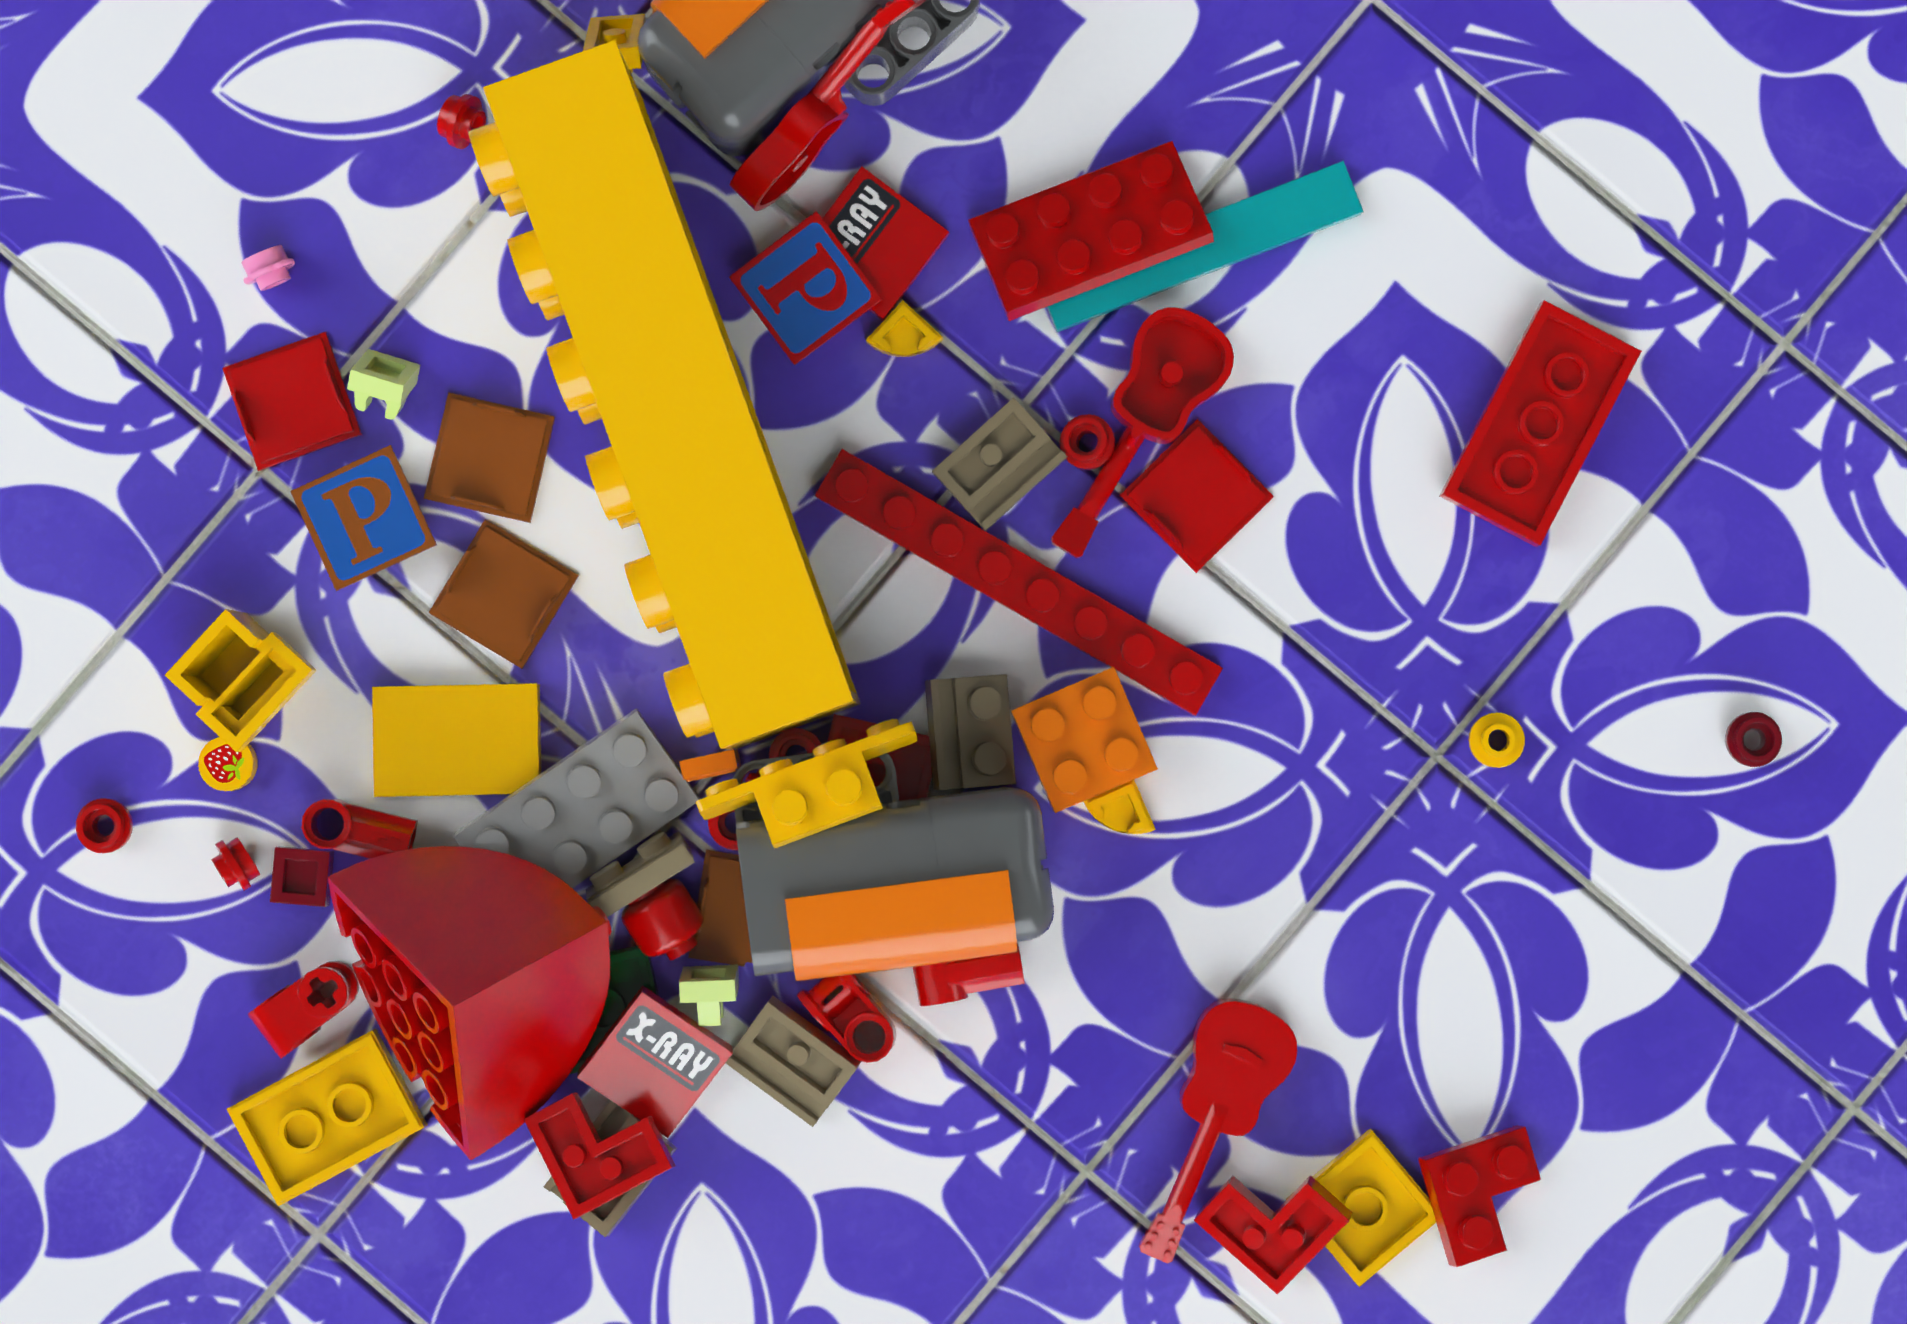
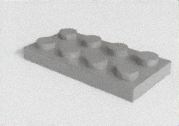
(588, 804)

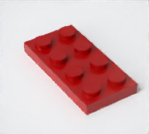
(1091, 230)
(1540, 423)

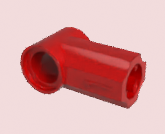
(365, 830)
(957, 979)

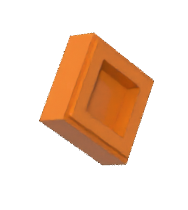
(710, 765)

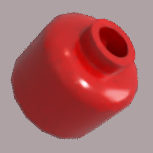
(664, 920)

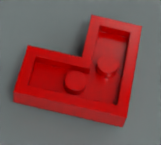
(591, 1169)
(1462, 1189)
(1271, 1242)

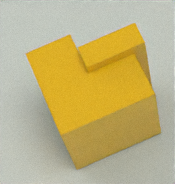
(239, 676)

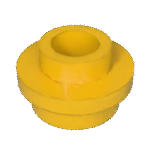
(1479, 742)

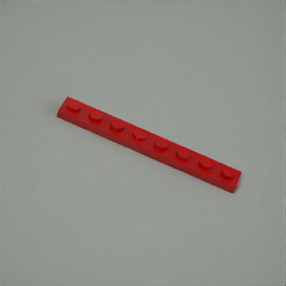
(1018, 582)

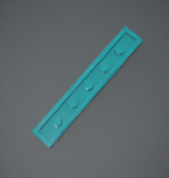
(1238, 234)

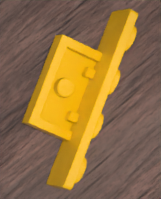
(814, 792)

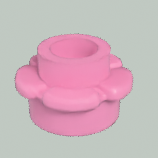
(268, 268)

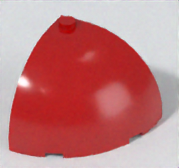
(476, 978)

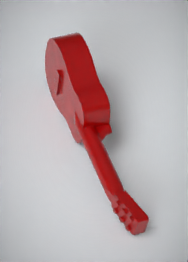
(812, 120)
(1173, 369)
(1237, 1063)

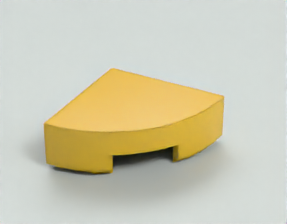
(904, 334)
(1121, 809)

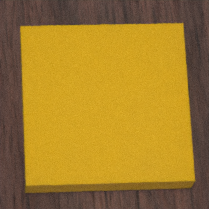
(1385, 1206)

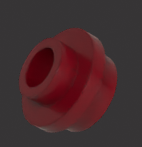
(1769, 739)

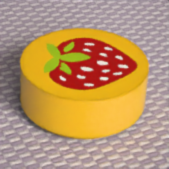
(225, 768)

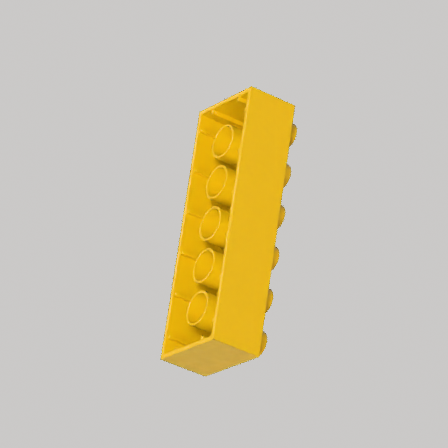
(666, 383)

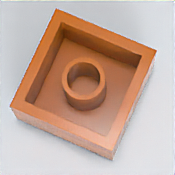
(1083, 740)

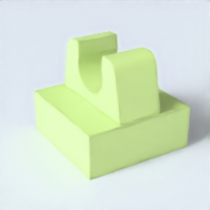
(382, 378)
(709, 989)

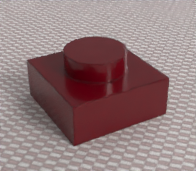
(301, 876)

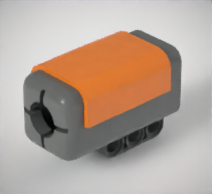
(754, 59)
(897, 884)

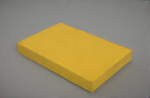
(455, 739)
(327, 1117)

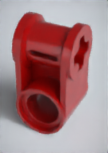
(300, 1008)
(846, 1012)

